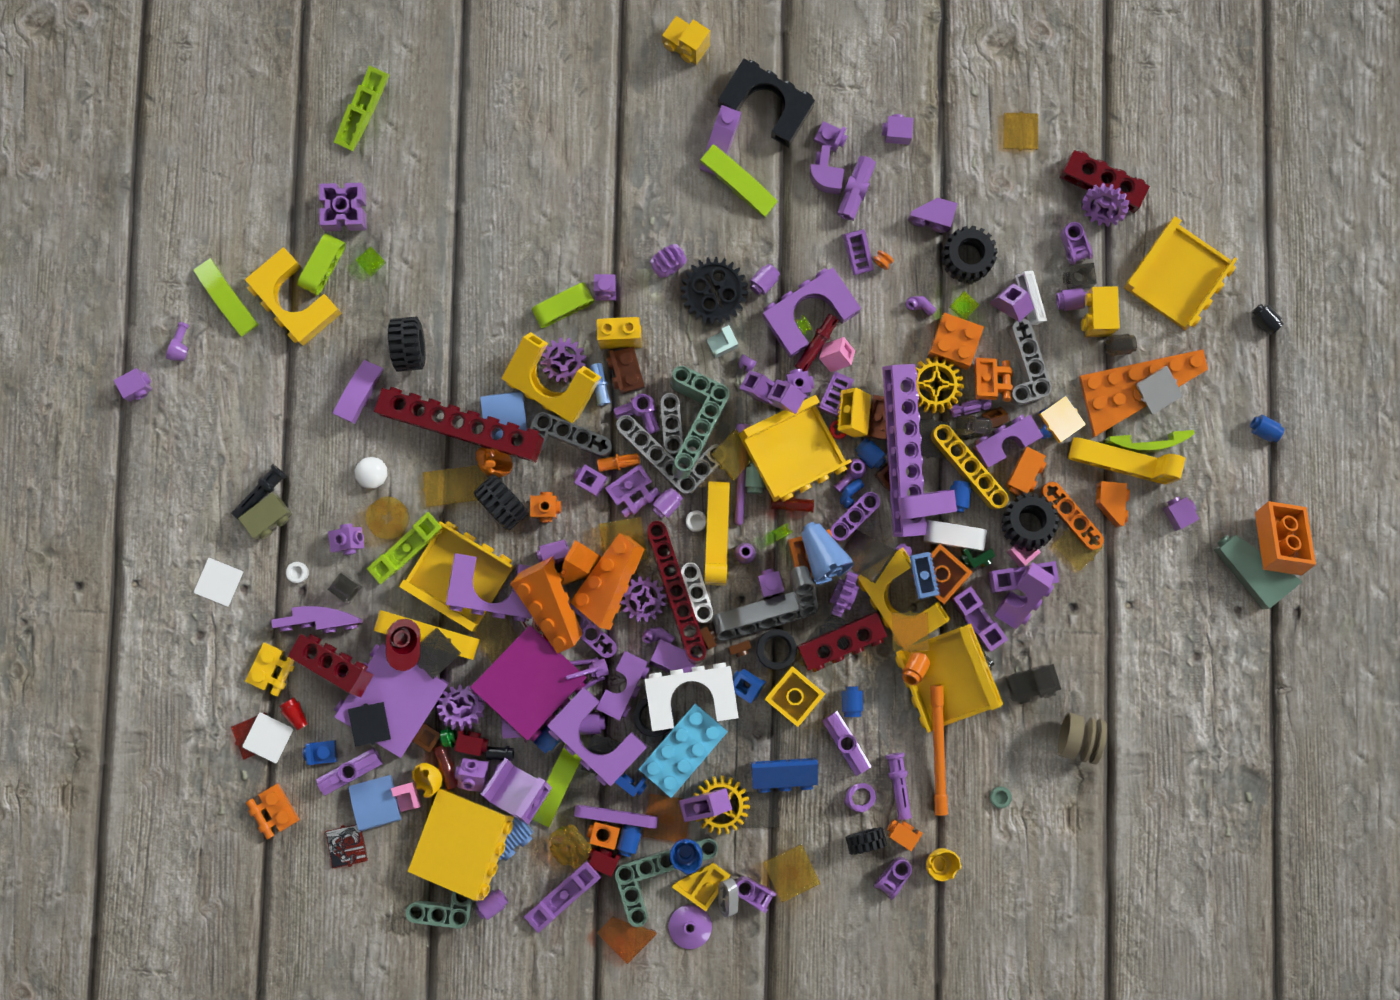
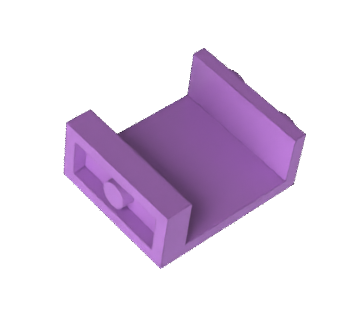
(516, 791)

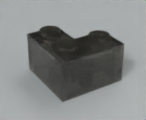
(1033, 682)

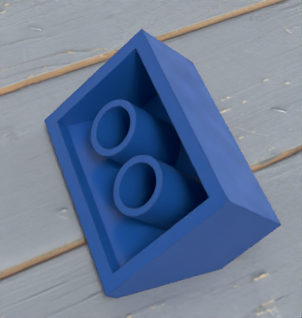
(784, 774)

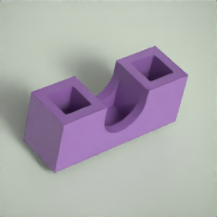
(777, 394)
(1022, 431)
(1009, 578)
(1016, 608)
(972, 612)
(617, 703)

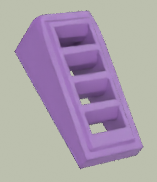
(863, 241)
(826, 408)

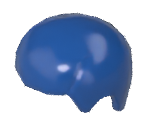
(686, 856)

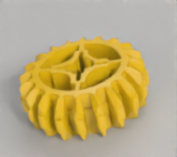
(943, 385)
(735, 816)

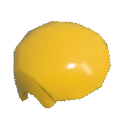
(427, 778)
(943, 864)

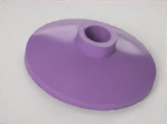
(690, 915)

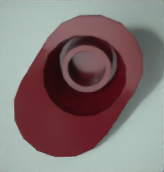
(403, 644)

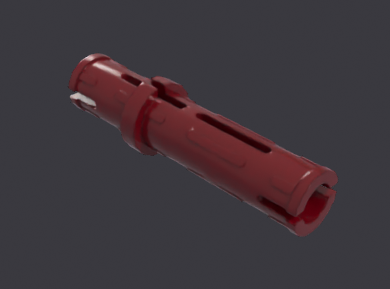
(821, 336)

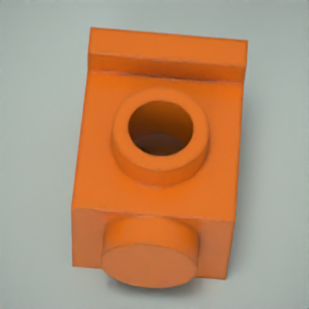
(904, 834)

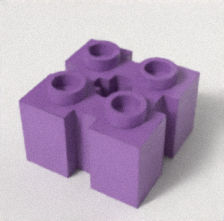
(334, 199)

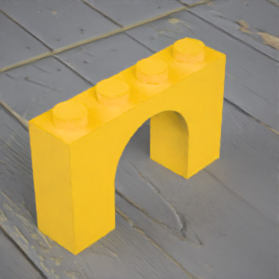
(267, 282)
(522, 375)
(879, 592)

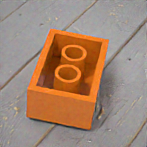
(1285, 538)

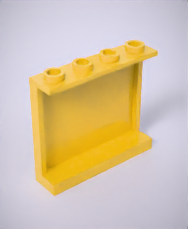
(1180, 275)
(793, 450)
(432, 573)
(963, 672)
(461, 845)

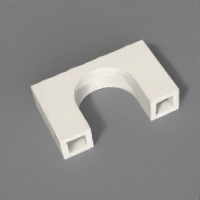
(660, 690)

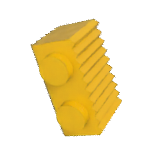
(854, 412)

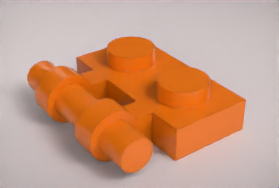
(987, 379)
(278, 807)

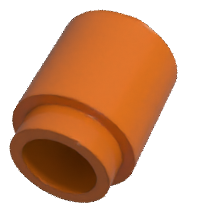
(915, 668)

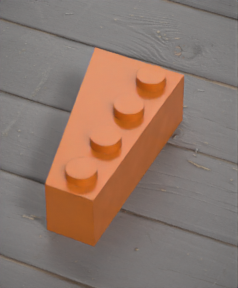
(606, 584)

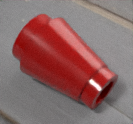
(293, 713)

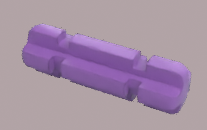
(970, 407)

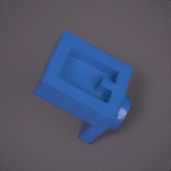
(320, 752)
(626, 783)

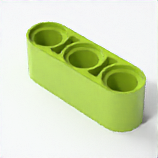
(321, 264)
(562, 305)

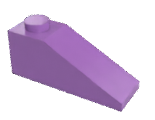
(723, 131)

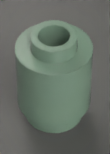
(753, 481)

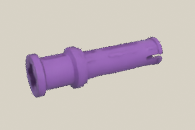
(898, 775)

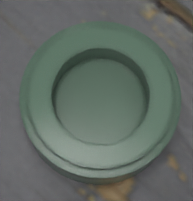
(1000, 797)

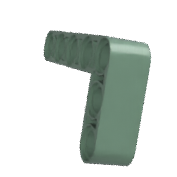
(702, 421)
(637, 875)
(448, 910)

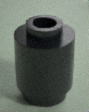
(1267, 318)

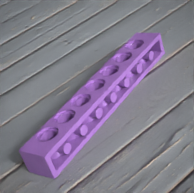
(896, 443)

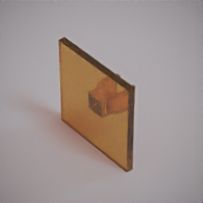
(670, 818)

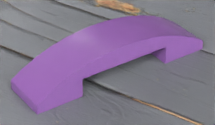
(562, 896)

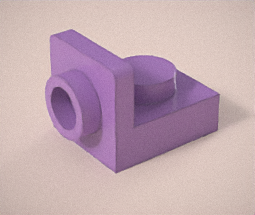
(831, 136)

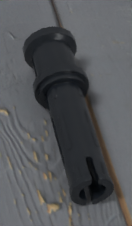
(264, 486)

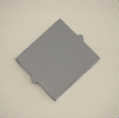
(1159, 390)

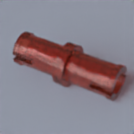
(794, 505)
(445, 767)

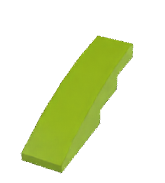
(362, 108)
(738, 180)

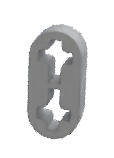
(728, 897)

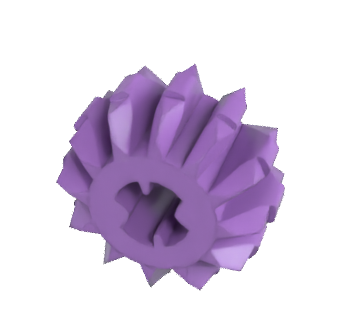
(668, 260)

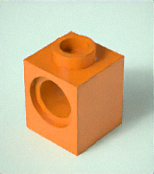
(613, 834)

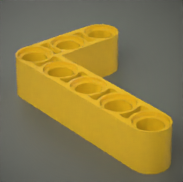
(1159, 470)
(717, 533)

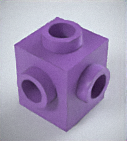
(797, 375)
(346, 539)
(472, 774)

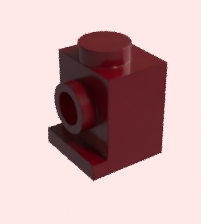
(471, 743)
(603, 860)

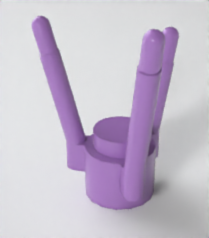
(597, 669)

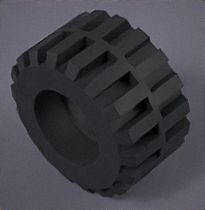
(976, 239)
(406, 344)
(500, 502)
(1041, 510)

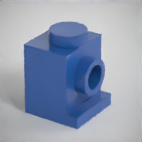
(747, 693)

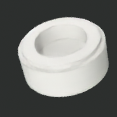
(696, 521)
(297, 572)

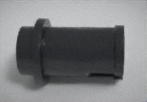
(500, 753)

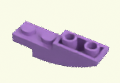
(324, 618)

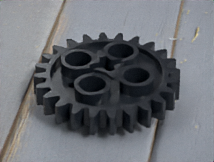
(731, 283)

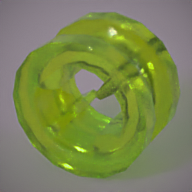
(803, 324)
(782, 531)

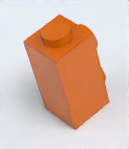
(1025, 471)

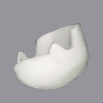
(370, 472)

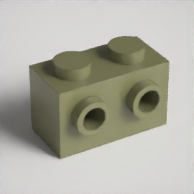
(265, 517)

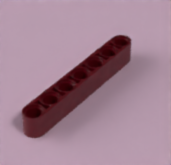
(676, 582)

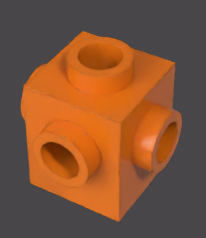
(537, 504)

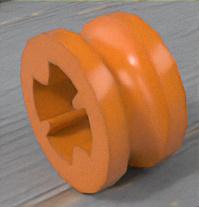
(883, 260)

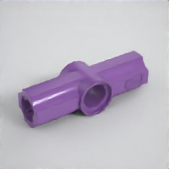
(856, 188)
(853, 755)
(337, 778)

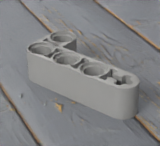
(1025, 360)

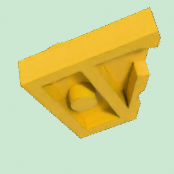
(702, 885)

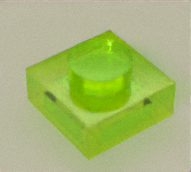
(370, 261)
(964, 305)

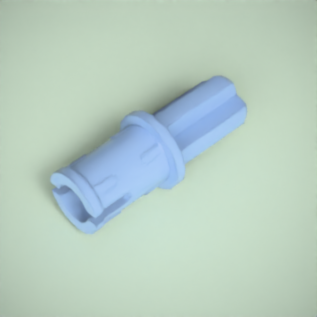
(601, 389)

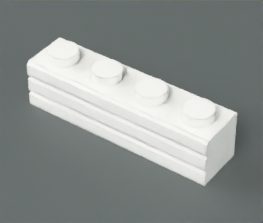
(1027, 281)

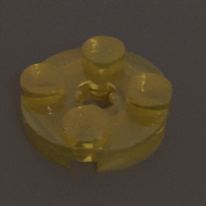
(377, 524)
(579, 846)

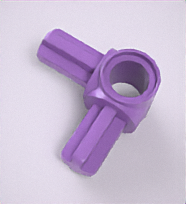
(634, 408)

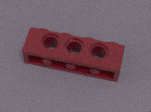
(1073, 174)
(875, 636)
(305, 653)

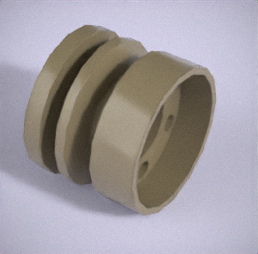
(1082, 737)

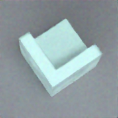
(722, 342)

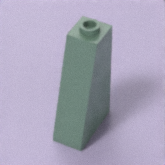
(1246, 565)

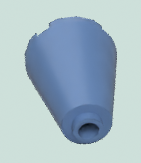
(824, 554)

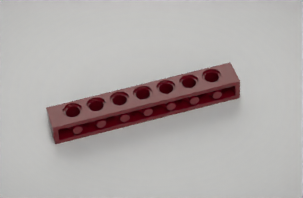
(388, 407)

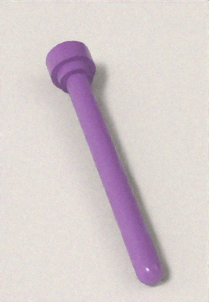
(740, 494)

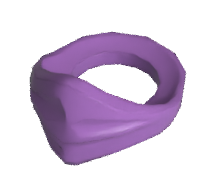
(859, 808)

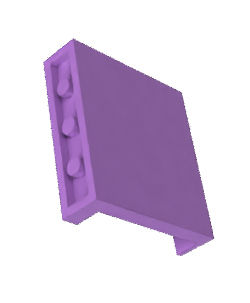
(406, 698)

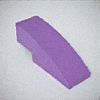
(358, 392)

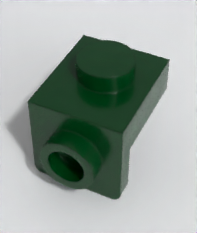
(983, 559)

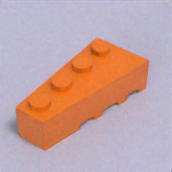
(548, 604)

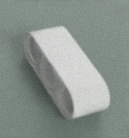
(955, 535)
(694, 582)

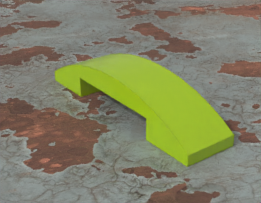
(225, 297)
(1125, 442)
(405, 549)
(559, 781)

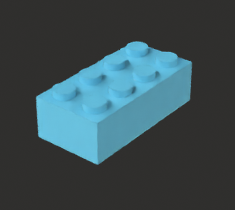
(683, 750)

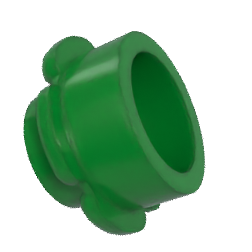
(448, 737)

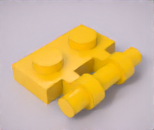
(265, 666)

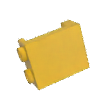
(619, 333)

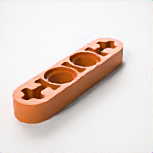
(1075, 513)

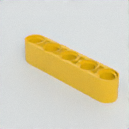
(959, 464)
(465, 644)

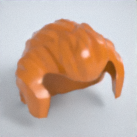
(493, 462)

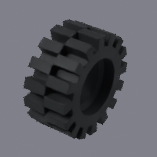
(866, 841)

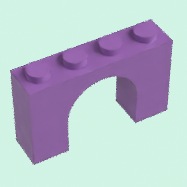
(826, 287)
(462, 594)
(567, 727)

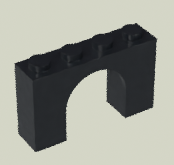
(752, 78)

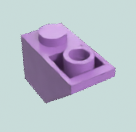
(934, 214)
(1013, 302)

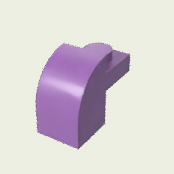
(824, 177)

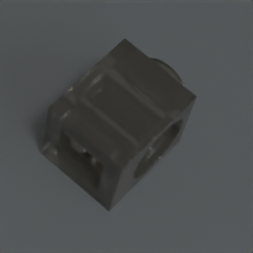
(1086, 270)
(344, 588)

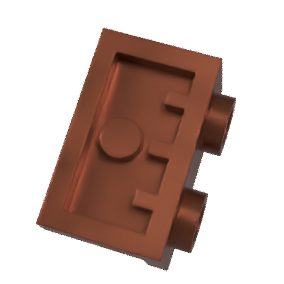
(626, 369)
(877, 419)

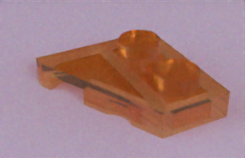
(625, 938)

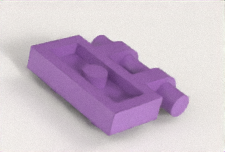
(630, 484)

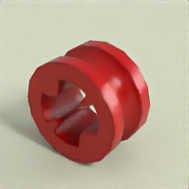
(832, 430)

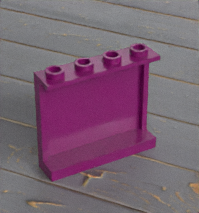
(528, 684)

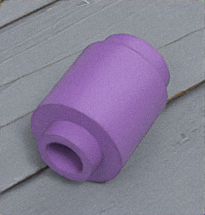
(764, 279)
(1071, 299)
(667, 503)
(592, 724)
(491, 904)

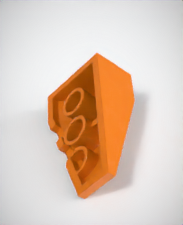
(578, 563)

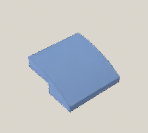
(506, 408)
(374, 803)

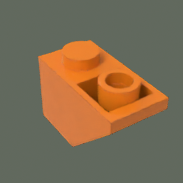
(1112, 500)

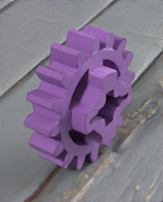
(1105, 204)
(571, 360)
(844, 594)
(629, 595)
(462, 710)

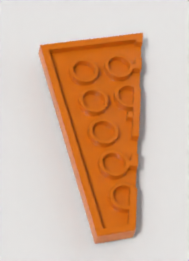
(1113, 393)

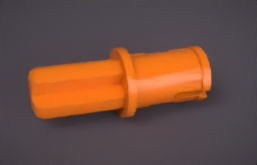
(618, 462)

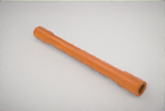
(940, 796)

